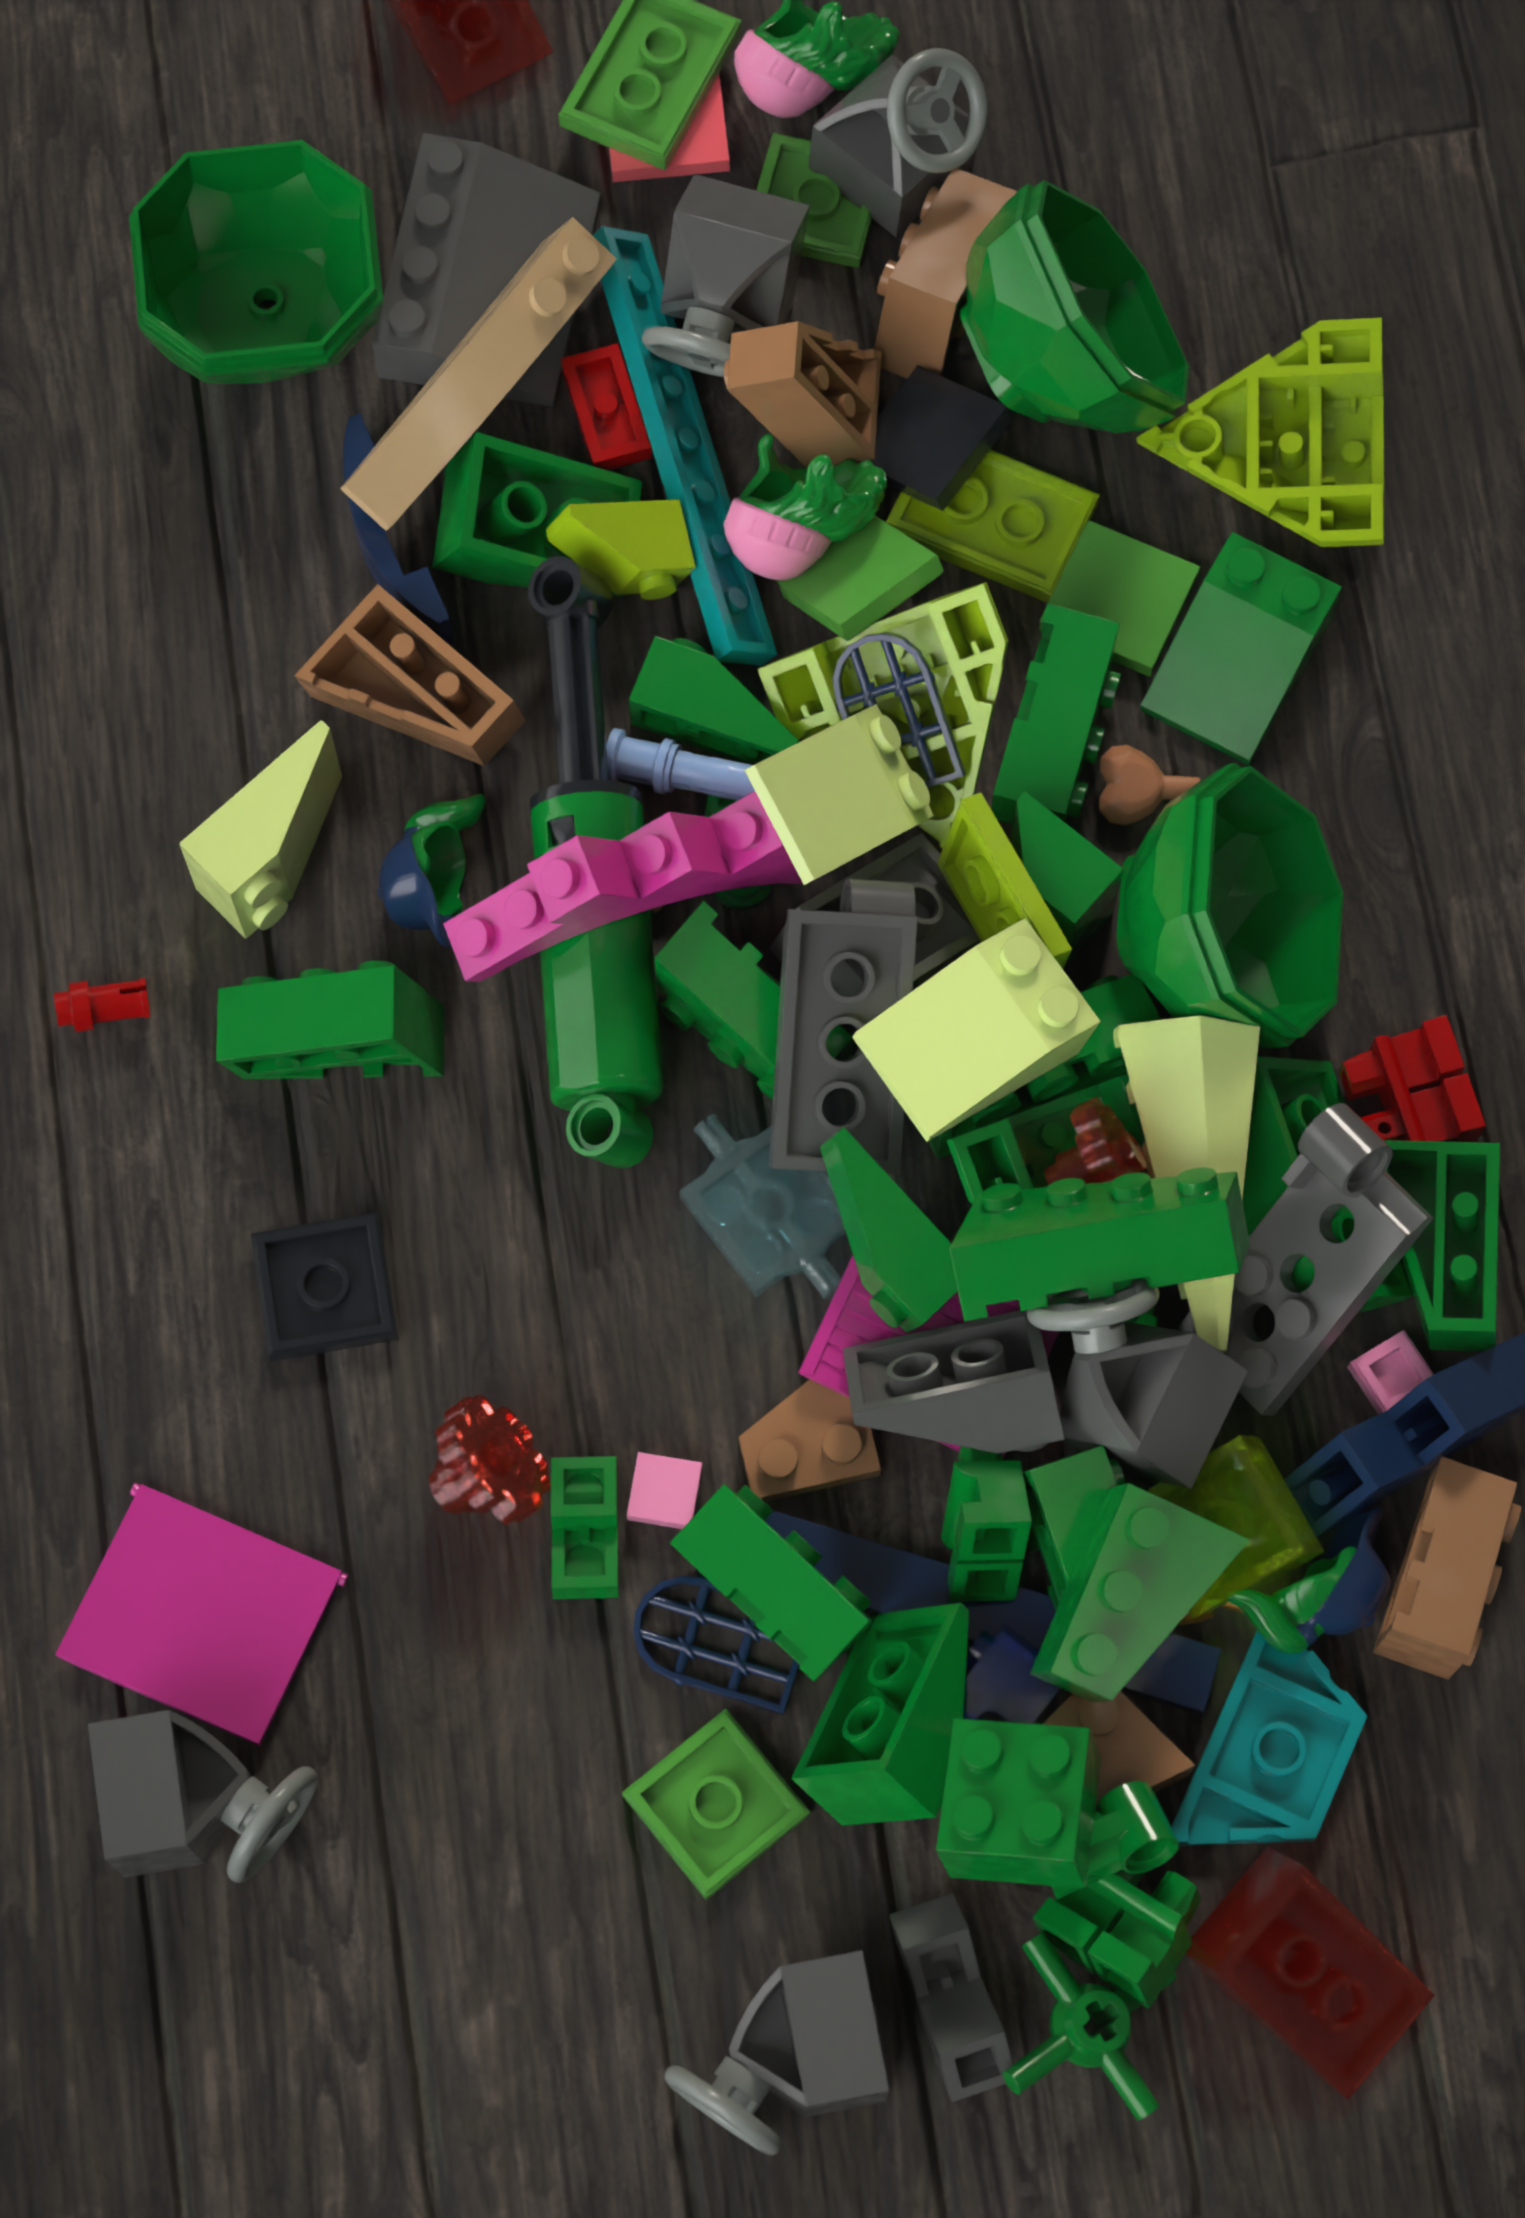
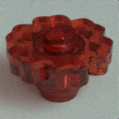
(1102, 1148)
(487, 1463)

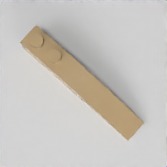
(479, 372)

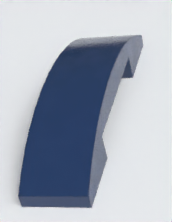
(414, 590)

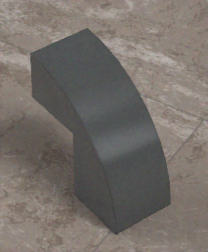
(951, 1996)

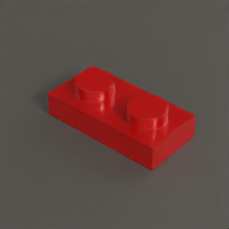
(606, 408)

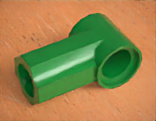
(1127, 1834)

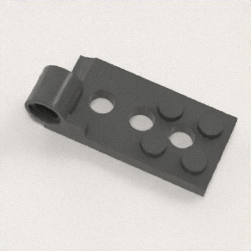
(880, 933)
(1337, 1167)

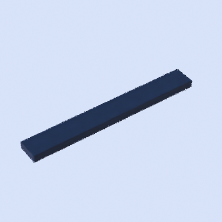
(898, 1580)

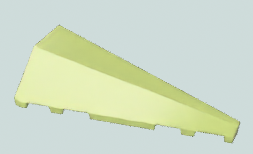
(1195, 1112)

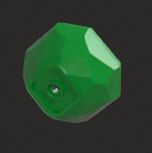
(249, 231)
(1070, 318)
(1235, 908)

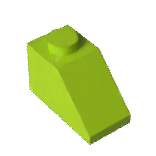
(628, 544)

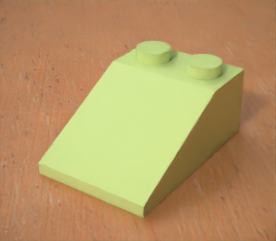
(840, 793)
(260, 840)
(978, 1030)

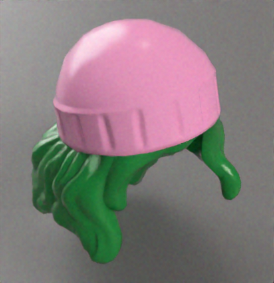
(806, 54)
(794, 514)

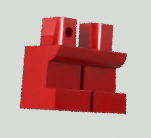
(1418, 1086)

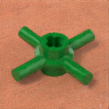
(1069, 2038)

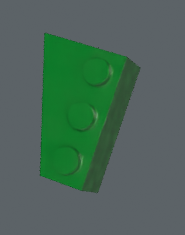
(1059, 714)
(328, 1022)

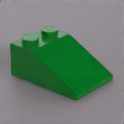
(504, 499)
(1241, 648)
(890, 1719)

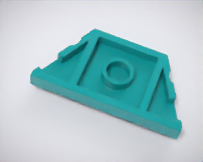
(1271, 1753)

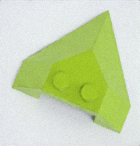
(1296, 435)
(964, 651)

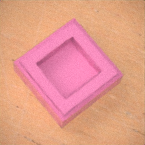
(1389, 1371)
(664, 1490)

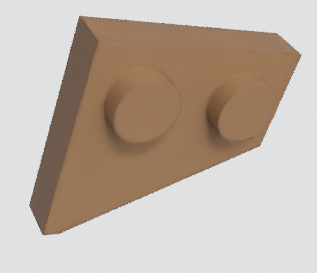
(807, 1445)

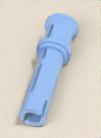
(668, 767)

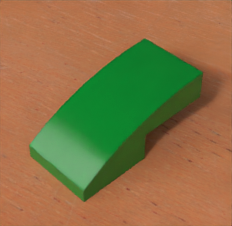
(584, 1527)

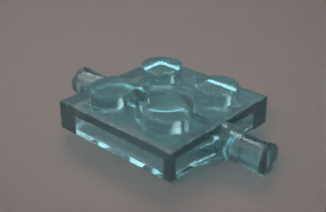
(762, 1216)

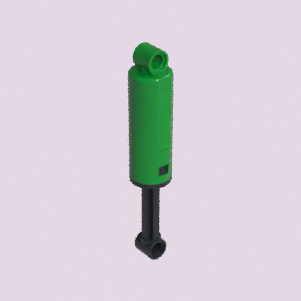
(601, 982)

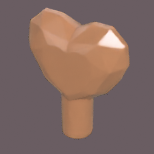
(1135, 785)

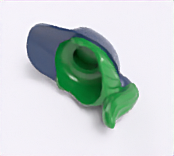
(427, 867)
(1331, 1598)

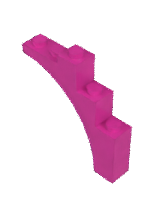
(606, 880)

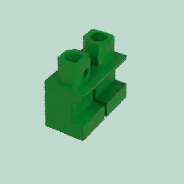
(985, 1527)
(1124, 1932)

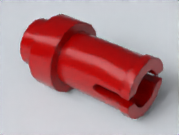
(101, 1003)

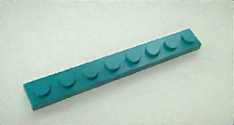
(684, 453)

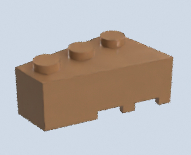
(930, 278)
(808, 389)
(410, 681)
(1448, 1569)
(1127, 1743)

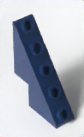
(1411, 1436)

